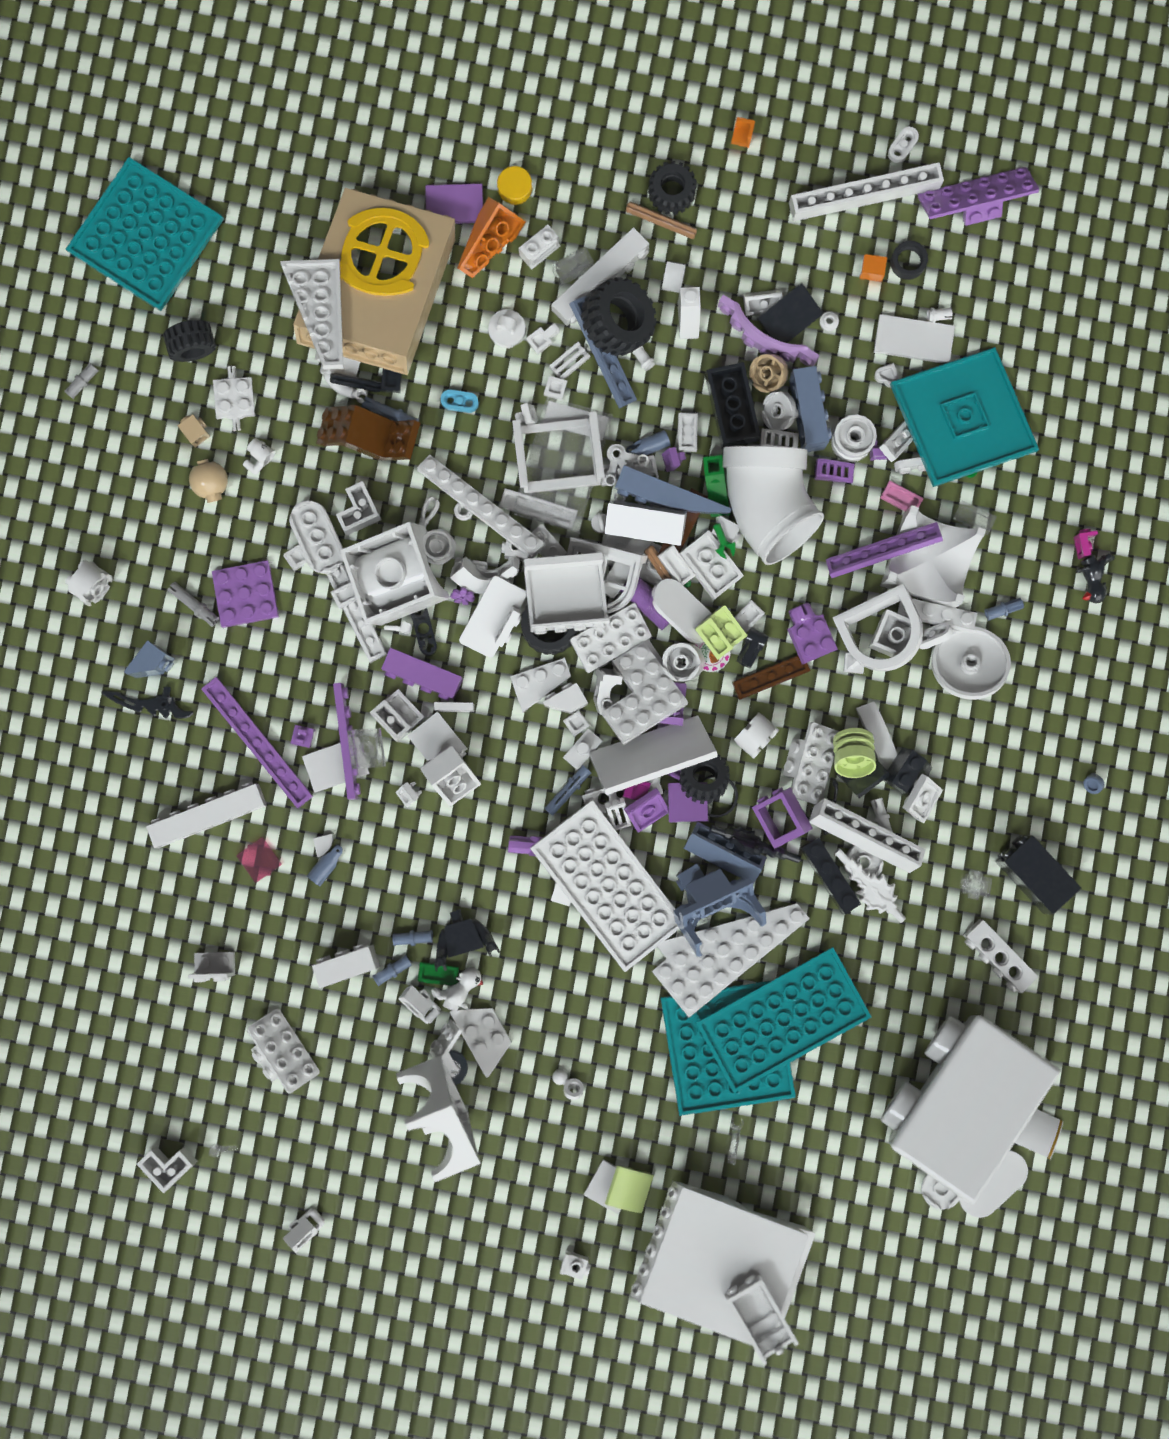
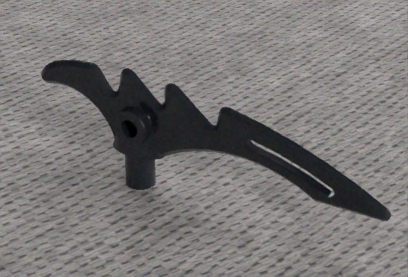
(164, 704)

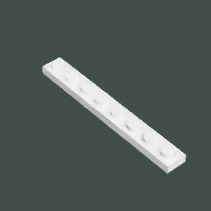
(481, 507)

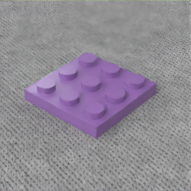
(245, 594)

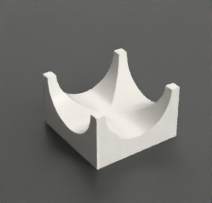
(937, 570)
(444, 1114)

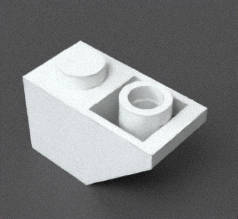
(568, 700)

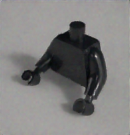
(462, 938)

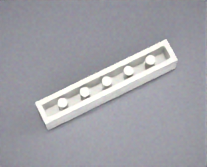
(611, 265)
(206, 816)
(867, 835)

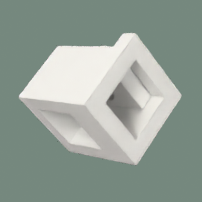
(570, 1259)

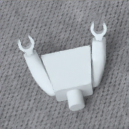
(350, 368)

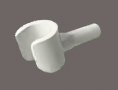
(405, 628)

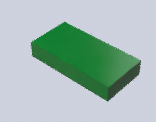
(428, 974)

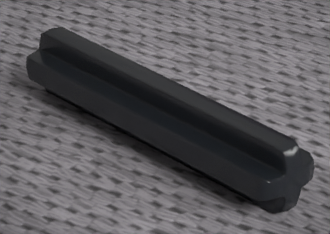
(355, 382)

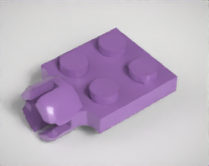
(810, 634)

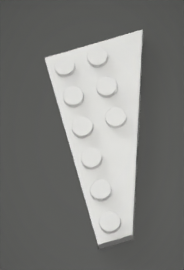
(318, 297)

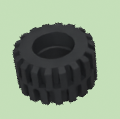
(675, 173)
(189, 340)
(701, 791)

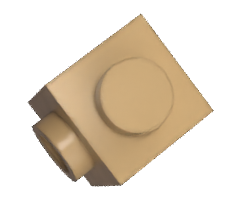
(194, 430)

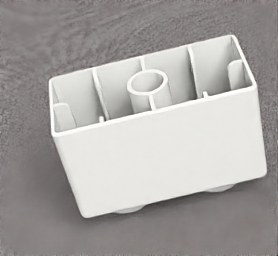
(969, 1104)

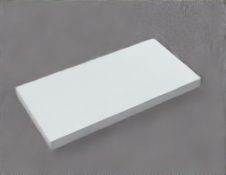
(652, 755)

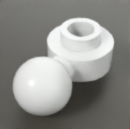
(561, 1078)

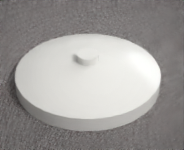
(971, 664)

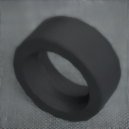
(912, 246)

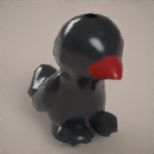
(1093, 572)

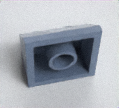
(150, 661)

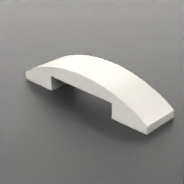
(874, 723)

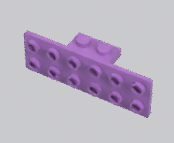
(979, 198)

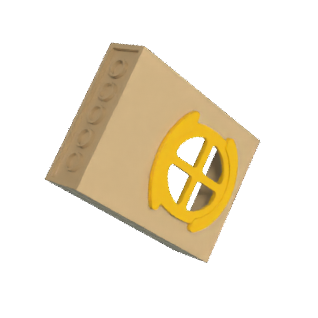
(385, 316)

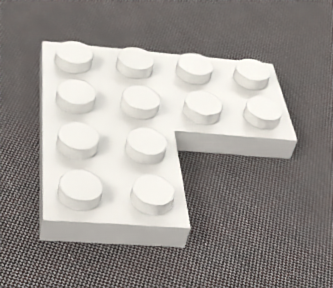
(652, 695)

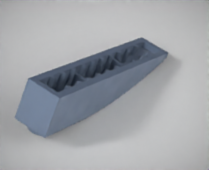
(664, 494)

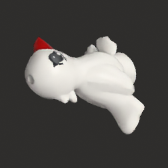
(457, 994)

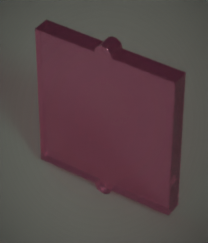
(259, 860)

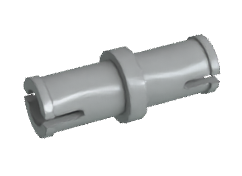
(81, 380)

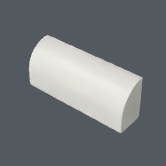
(645, 522)

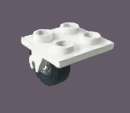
(453, 1060)

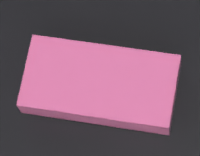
(900, 496)

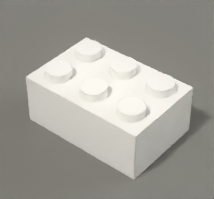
(450, 775)
(345, 965)

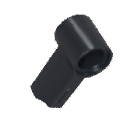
(753, 645)

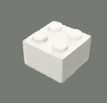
(891, 634)

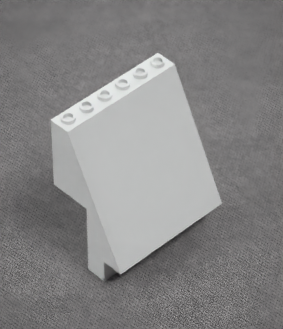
(710, 1245)

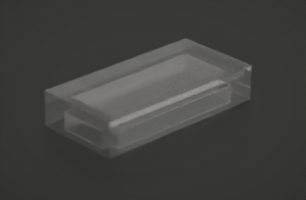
(974, 517)

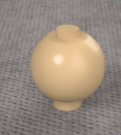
(208, 480)

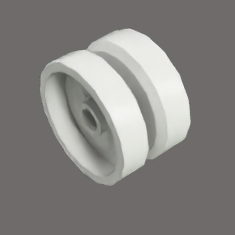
(859, 428)

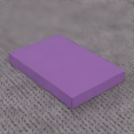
(457, 201)

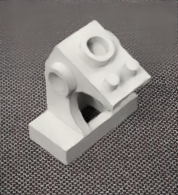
(605, 681)

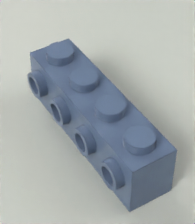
(724, 853)

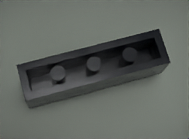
(830, 876)

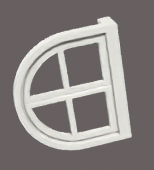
(614, 554)

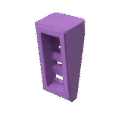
(826, 477)

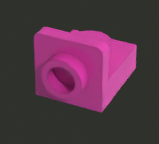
(1082, 545)

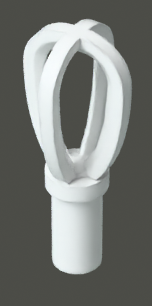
(424, 521)

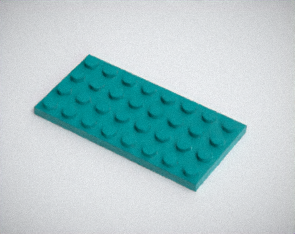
(783, 1020)

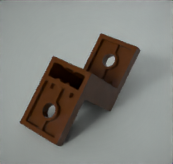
(368, 433)

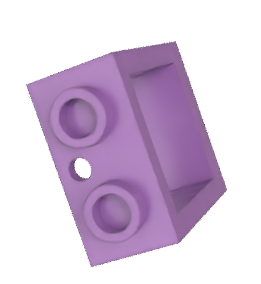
(795, 811)

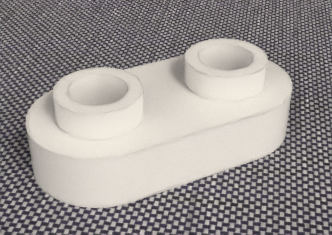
(902, 145)
(907, 465)
(935, 635)

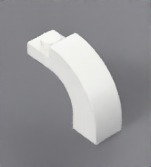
(477, 579)

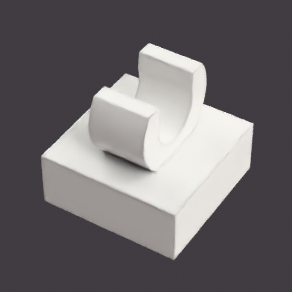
(527, 415)
(407, 794)

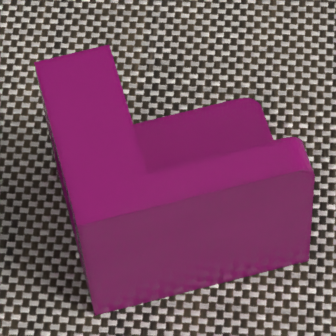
(637, 791)

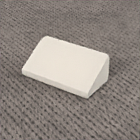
(759, 302)

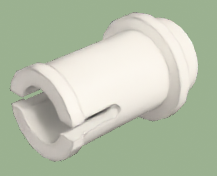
(939, 314)
(644, 359)

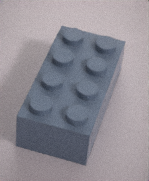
(811, 413)

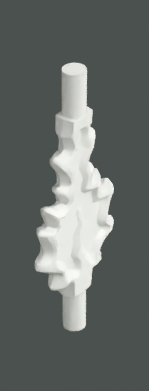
(874, 891)

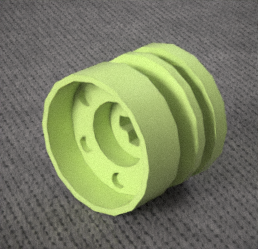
(854, 753)

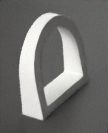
(870, 607)

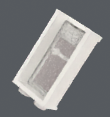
(760, 1317)

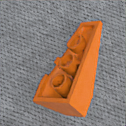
(490, 233)

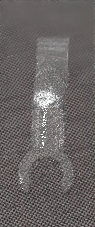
(732, 1153)

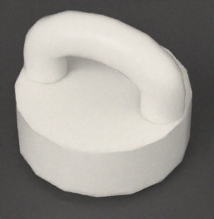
(599, 523)

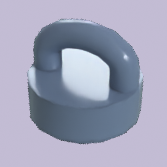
(1094, 783)

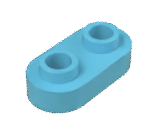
(460, 400)

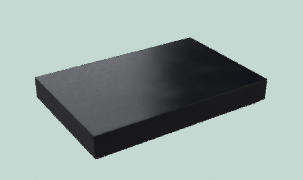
(790, 315)

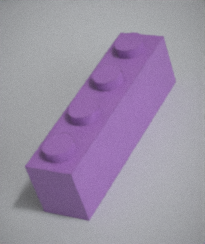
(421, 673)

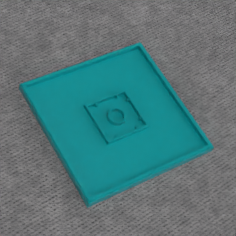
(964, 416)

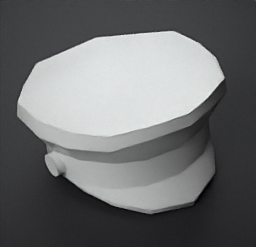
(439, 546)

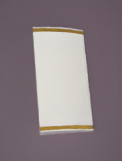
(1041, 1134)

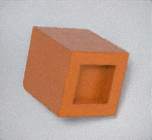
(743, 132)
(873, 268)

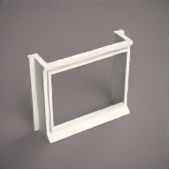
(562, 483)

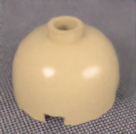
(768, 372)

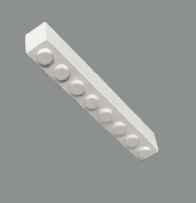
(865, 191)

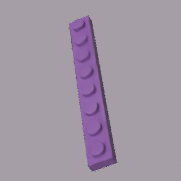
(257, 742)

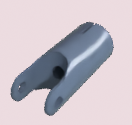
(650, 444)
(325, 866)

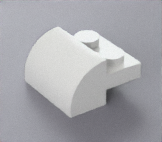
(397, 715)

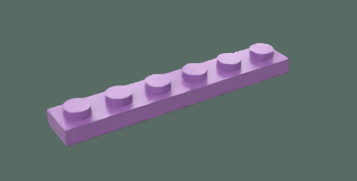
(884, 550)
(343, 713)

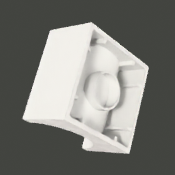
(392, 575)

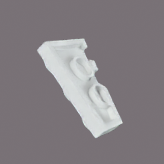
(538, 682)

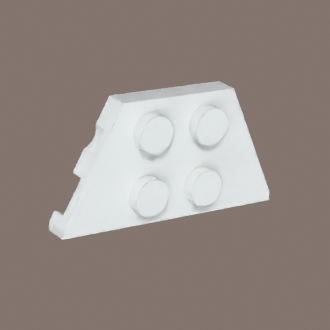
(483, 1036)

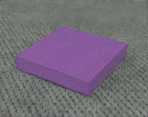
(683, 808)
(647, 810)

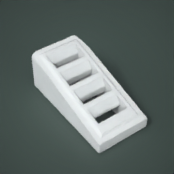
(776, 433)

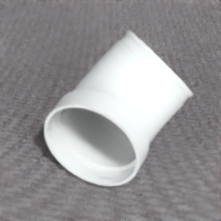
(771, 499)

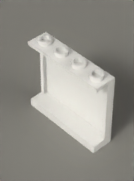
(565, 593)

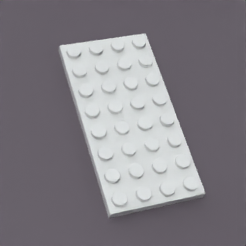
(607, 885)

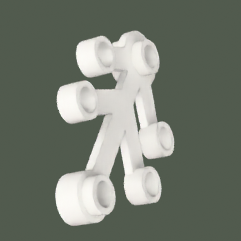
(614, 461)

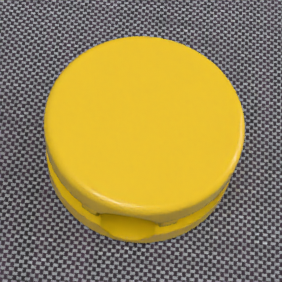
(514, 185)

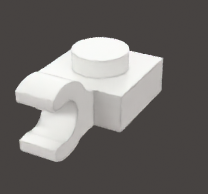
(541, 339)

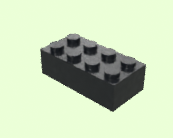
(732, 405)

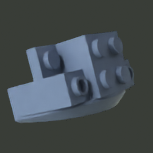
(712, 895)

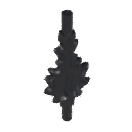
(747, 841)

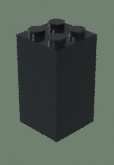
(1037, 874)

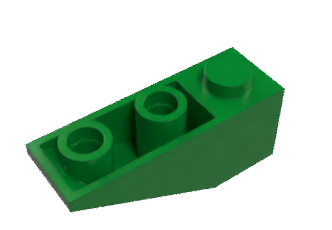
(716, 481)

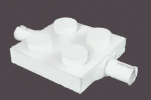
(234, 398)

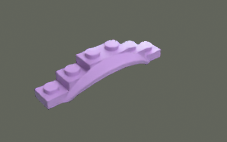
(755, 338)

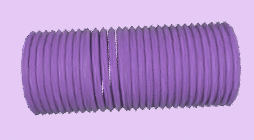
(644, 599)

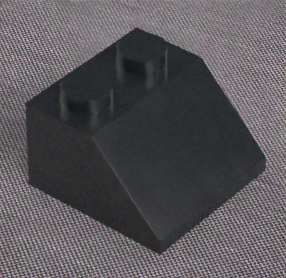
(906, 770)

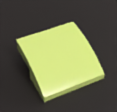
(720, 632)
(629, 1189)

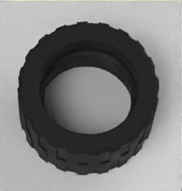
(541, 646)

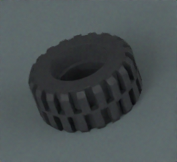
(635, 306)

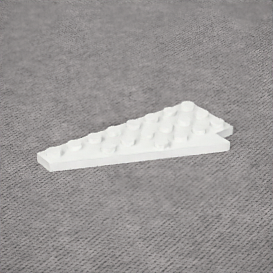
(726, 955)

